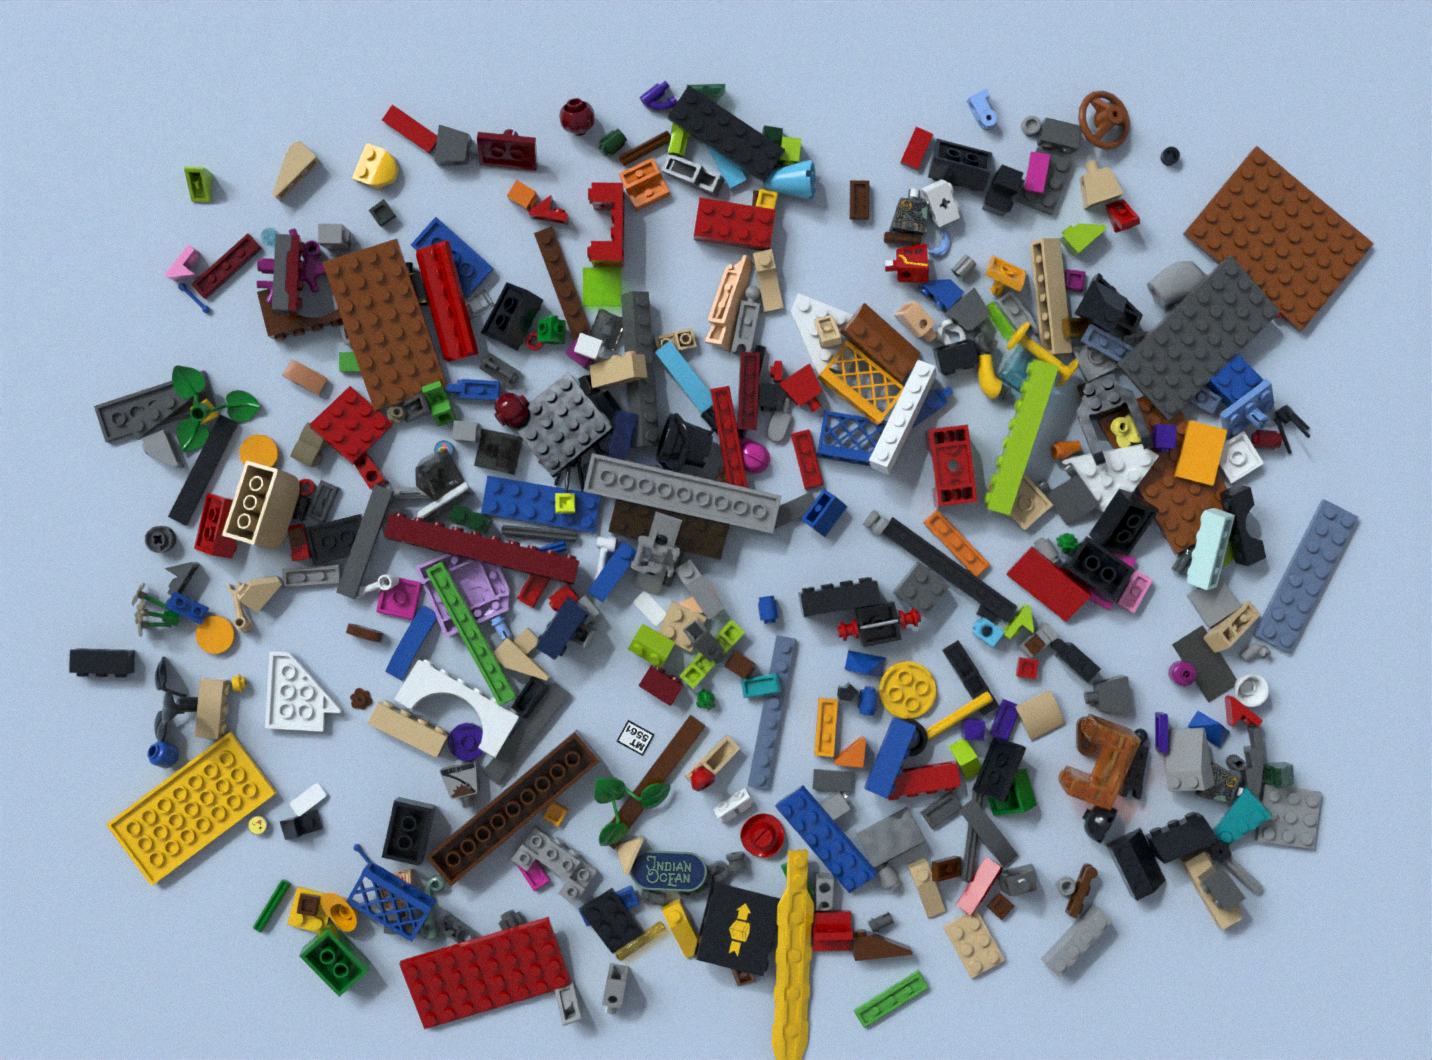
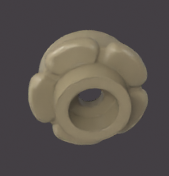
(396, 419)

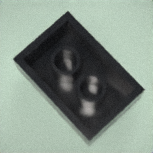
(408, 831)

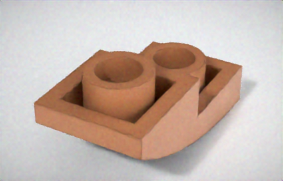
(304, 377)

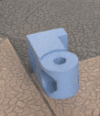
(981, 110)

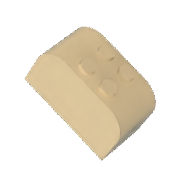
(262, 506)

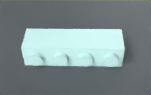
(1210, 548)

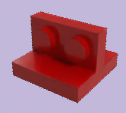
(832, 931)

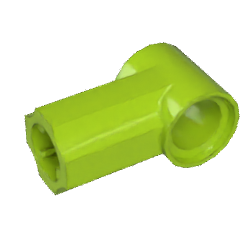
(678, 141)

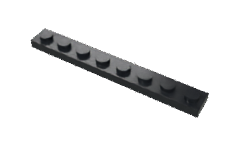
(949, 569)

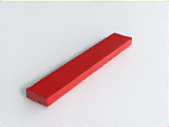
(728, 436)

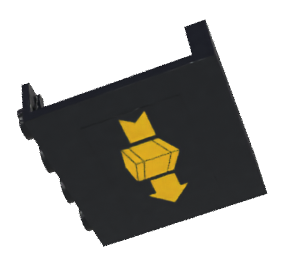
(737, 929)

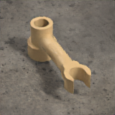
(247, 624)

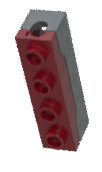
(287, 275)

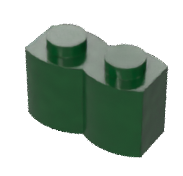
(466, 517)

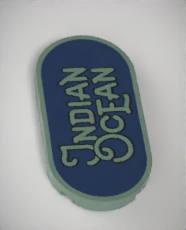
(668, 871)

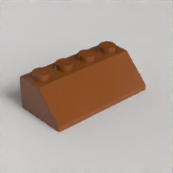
(881, 342)

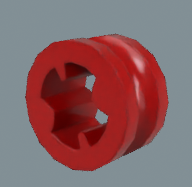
(529, 338)
(312, 487)

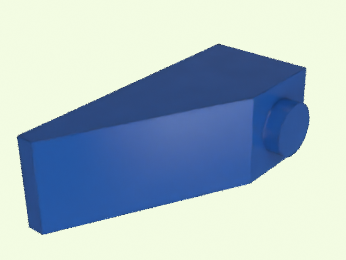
(612, 571)

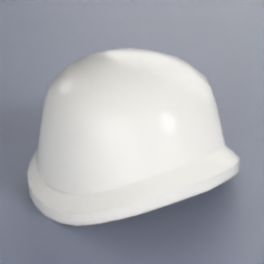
(1251, 690)

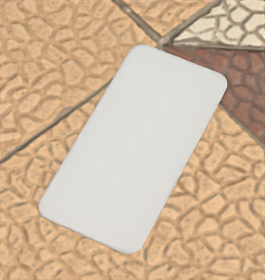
(650, 608)
(308, 799)

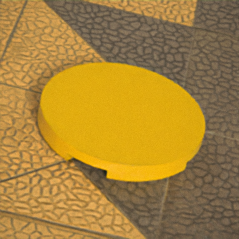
(907, 689)

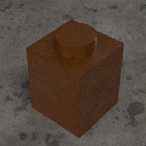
(740, 664)

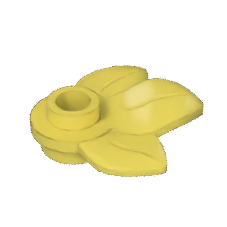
(1127, 434)

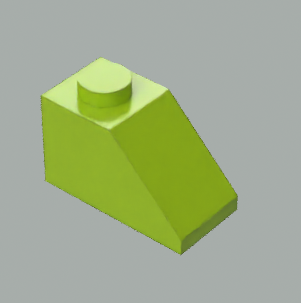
(1080, 236)

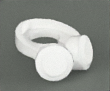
(949, 325)

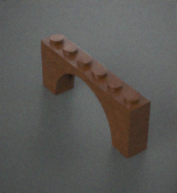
(281, 325)

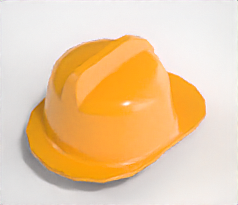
(339, 911)

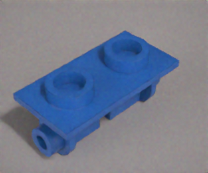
(186, 607)

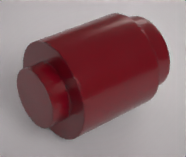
(1266, 439)

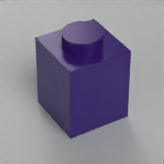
(1163, 437)
(973, 729)

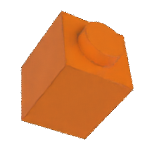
(523, 196)

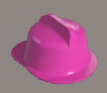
(754, 455)

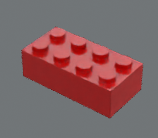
(734, 224)

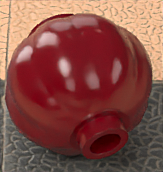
(577, 116)
(511, 409)

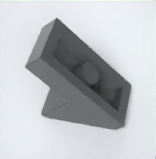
(184, 574)

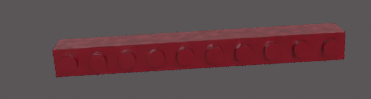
(482, 549)

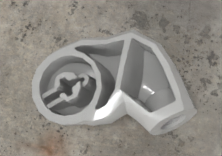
(1175, 282)

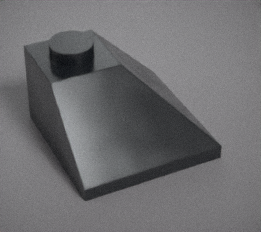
(1101, 306)

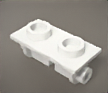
(726, 809)

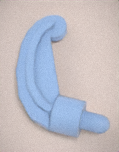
(943, 246)

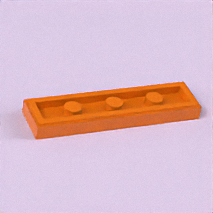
(956, 543)

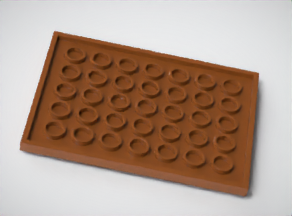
(1279, 236)

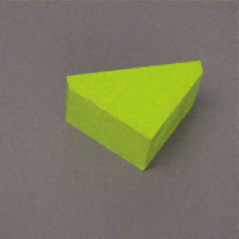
(199, 183)
(965, 758)

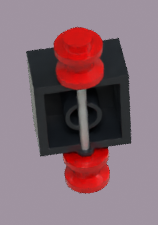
(878, 624)

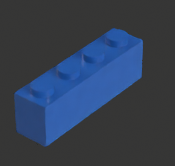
(890, 756)

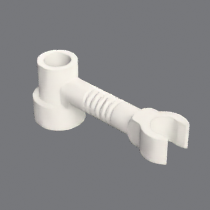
(606, 545)
(384, 582)

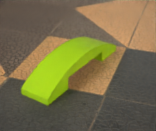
(700, 665)

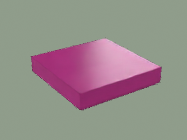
(401, 599)

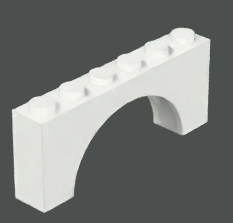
(427, 682)

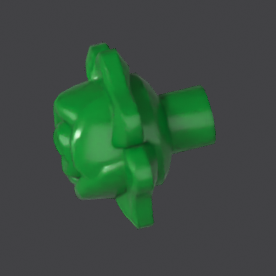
(1067, 541)
(705, 699)

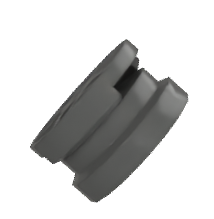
(160, 539)

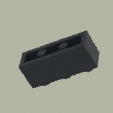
(102, 662)

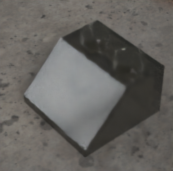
(498, 451)

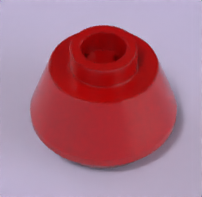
(701, 779)

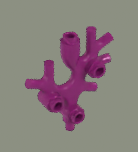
(312, 268)

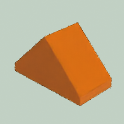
(853, 754)

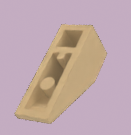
(295, 167)
(1231, 627)
(514, 658)
(926, 887)

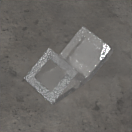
(478, 304)

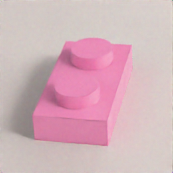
(1134, 591)

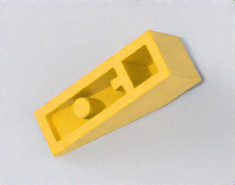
(680, 926)

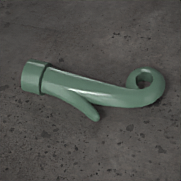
(430, 926)

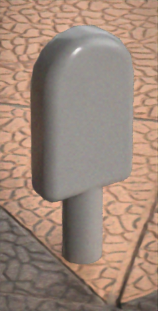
(780, 422)

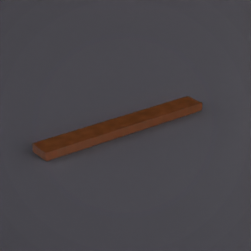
(661, 769)

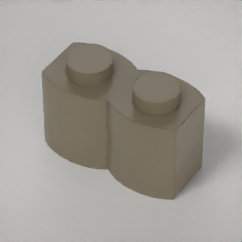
(309, 447)

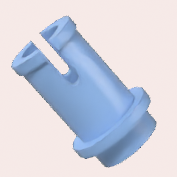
(500, 626)

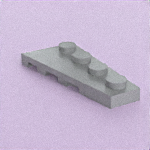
(1094, 364)

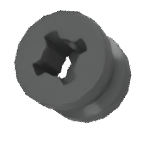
(736, 861)

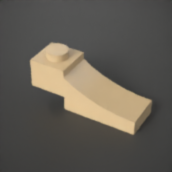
(767, 280)

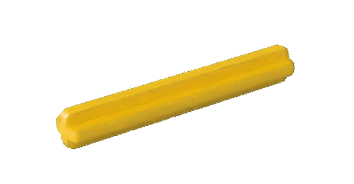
(959, 715)

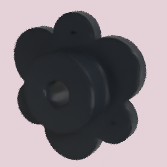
(1224, 852)

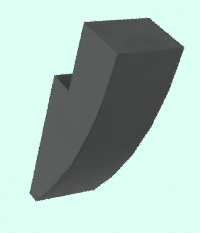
(693, 175)

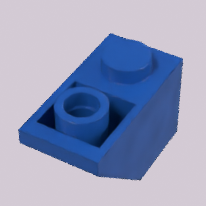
(943, 292)

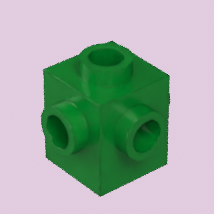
(551, 330)

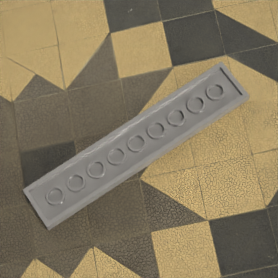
(682, 493)

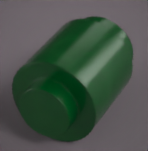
(612, 142)

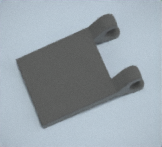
(1070, 498)

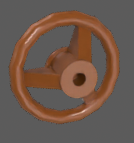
(1104, 119)

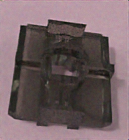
(615, 322)

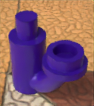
(655, 93)

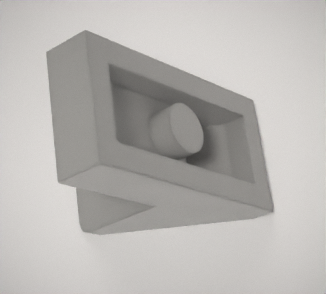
(568, 1004)

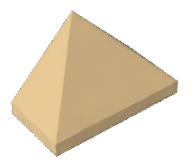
(628, 851)

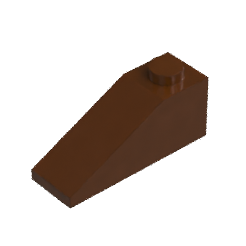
(870, 945)

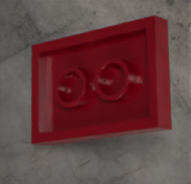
(507, 150)

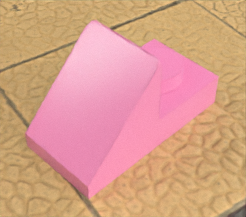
(180, 268)

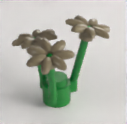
(168, 617)

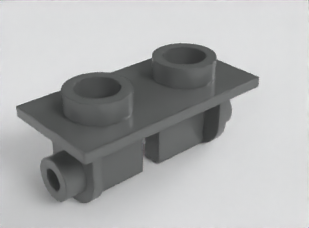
(499, 370)

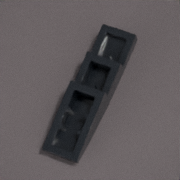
(968, 674)

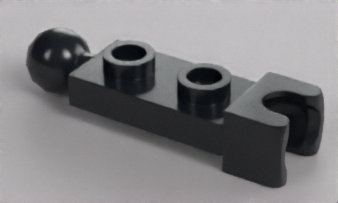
(1135, 773)

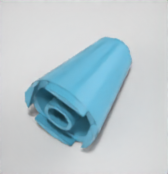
(793, 180)

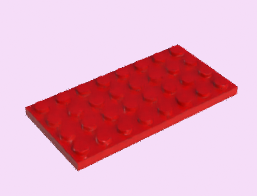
(485, 973)

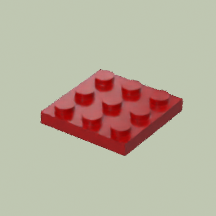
(350, 425)

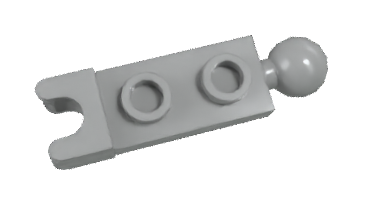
(747, 320)

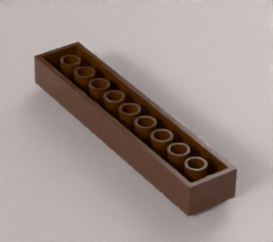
(513, 808)

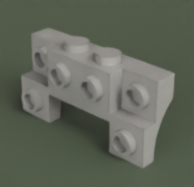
(559, 859)

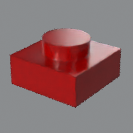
(776, 371)
(1027, 668)

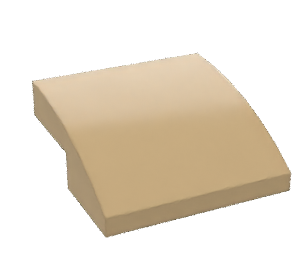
(1039, 714)

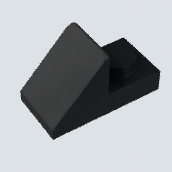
(301, 825)

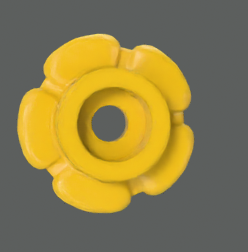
(239, 683)

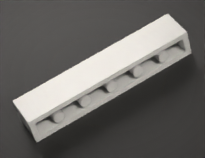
(903, 417)

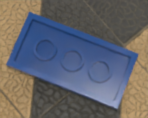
(470, 266)

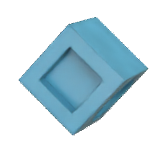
(994, 635)

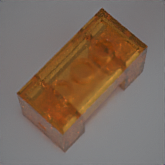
(1111, 766)

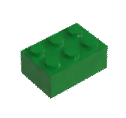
(335, 959)

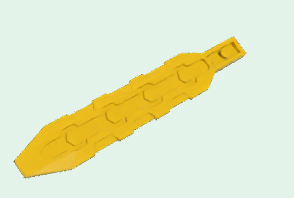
(793, 961)

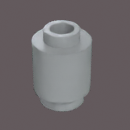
(1046, 548)
(887, 877)

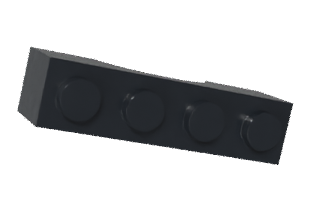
(1239, 501)

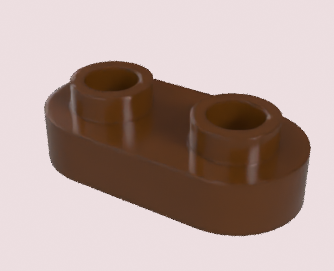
(1081, 738)

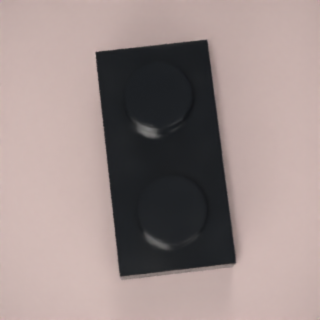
(529, 697)

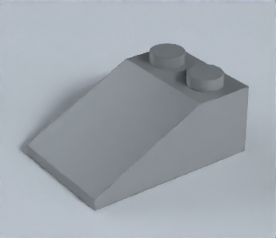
(1188, 760)

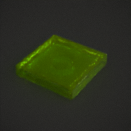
(601, 287)

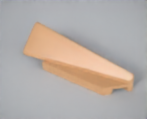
(727, 304)

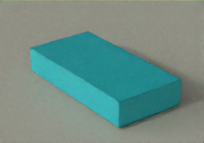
(761, 685)

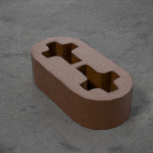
(364, 632)

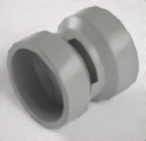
(880, 524)

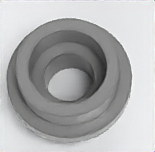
(1070, 889)

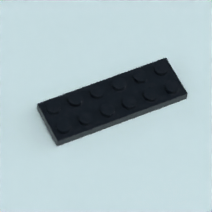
(726, 134)

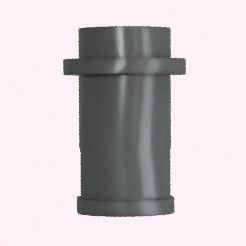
(1239, 762)
(653, 897)
(880, 922)

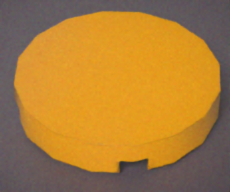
(259, 450)
(215, 634)

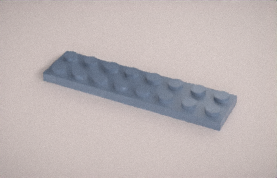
(1305, 575)

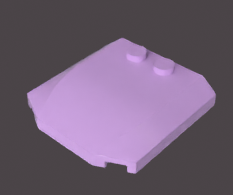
(479, 583)

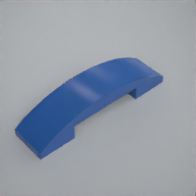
(411, 642)

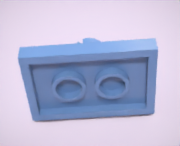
(1249, 410)

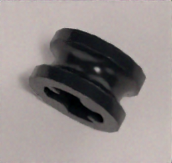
(1170, 162)

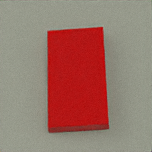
(1048, 583)

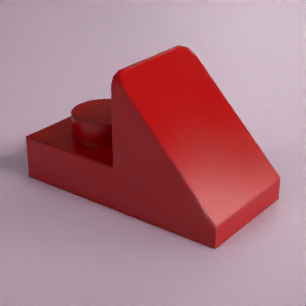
(544, 212)
(1121, 215)
(1236, 710)

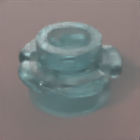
(265, 236)

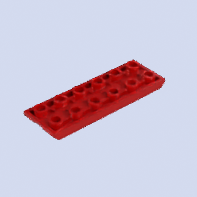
(446, 301)

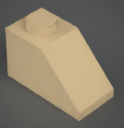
(258, 591)

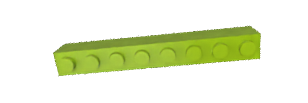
(1021, 436)

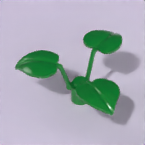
(189, 431)
(613, 789)

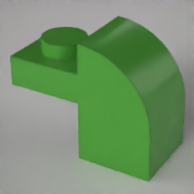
(440, 403)

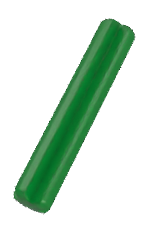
(271, 905)

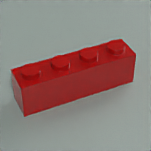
(926, 779)

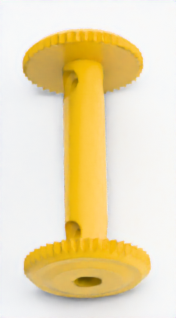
(1042, 354)

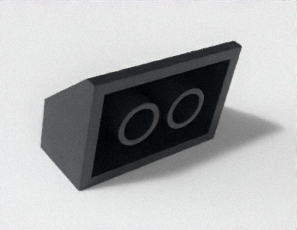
(960, 165)
(512, 316)
(1123, 522)
(1097, 569)
(1180, 837)
(1136, 864)

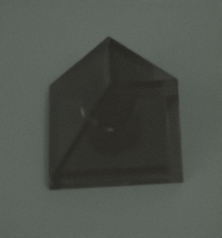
(437, 474)

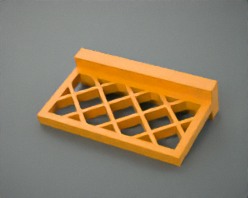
(850, 395)

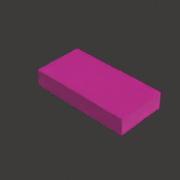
(1036, 172)
(535, 875)

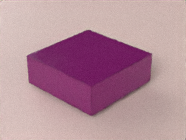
(1074, 280)

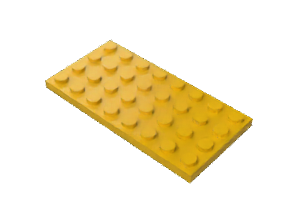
(191, 808)

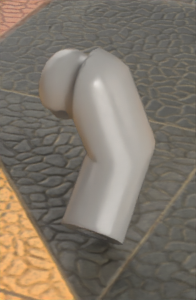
(1255, 650)

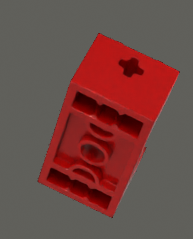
(608, 197)
(957, 485)

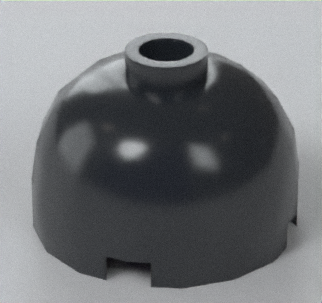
(1098, 822)

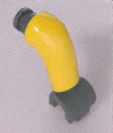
(988, 382)

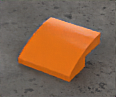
(644, 184)

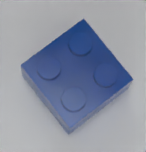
(1234, 380)

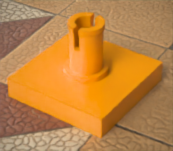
(1004, 274)

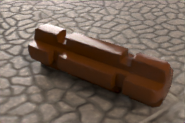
(902, 238)

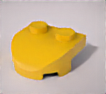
(376, 167)

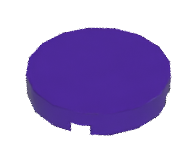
(465, 740)

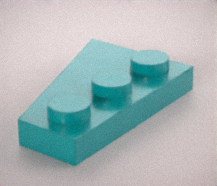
(1243, 817)

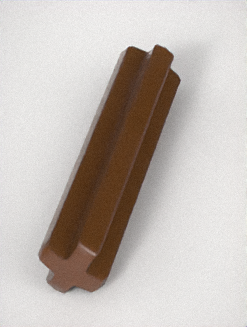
(645, 148)

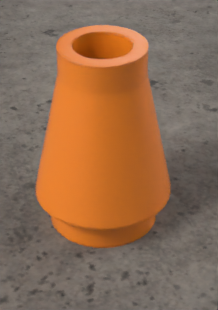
(1062, 450)

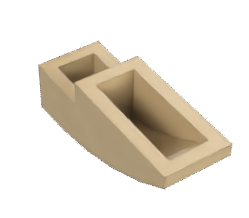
(717, 756)

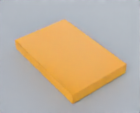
(1200, 453)

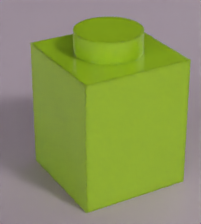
(792, 151)

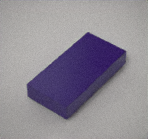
(1004, 720)
(1161, 732)

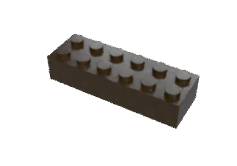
(695, 534)

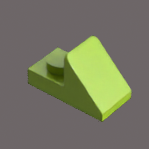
(1021, 618)

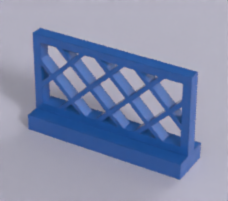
(847, 454)
(396, 887)

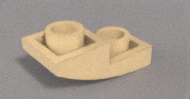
(680, 339)

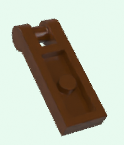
(1082, 889)

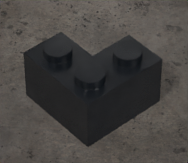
(1002, 188)

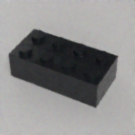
(838, 598)

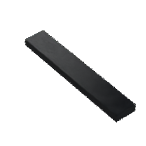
(203, 469)

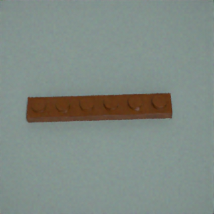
(562, 282)

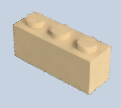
(618, 370)
(212, 708)

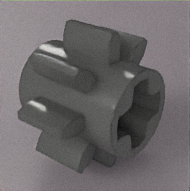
(510, 919)

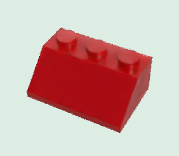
(211, 527)

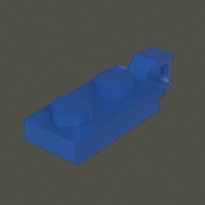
(475, 389)
(934, 401)

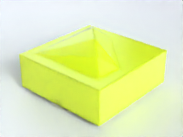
(564, 503)

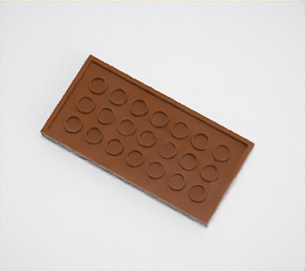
(384, 323)
(1178, 499)

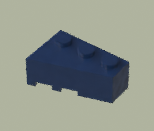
(562, 628)

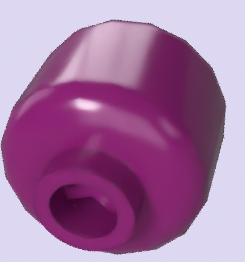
(1182, 673)

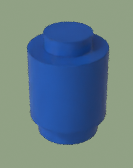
(768, 609)
(868, 701)

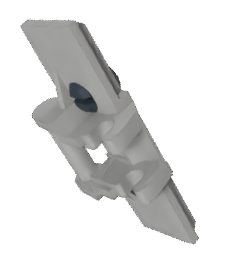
(663, 554)

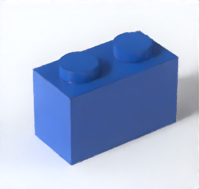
(824, 513)

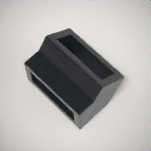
(607, 404)
(846, 692)

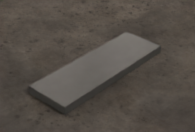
(117, 412)

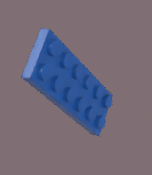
(537, 504)
(826, 839)

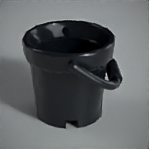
(683, 443)

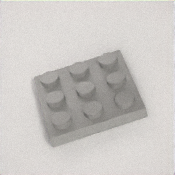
(1293, 816)

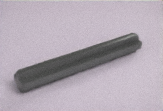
(539, 533)

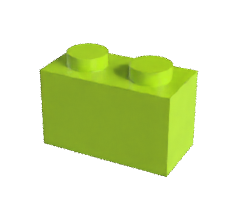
(651, 646)

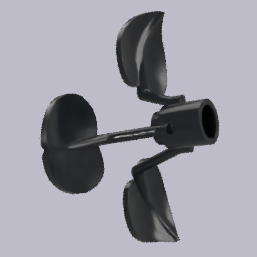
(170, 708)

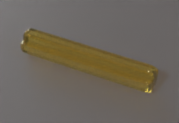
(633, 946)

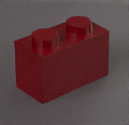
(661, 685)

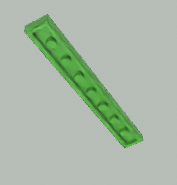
(471, 633)

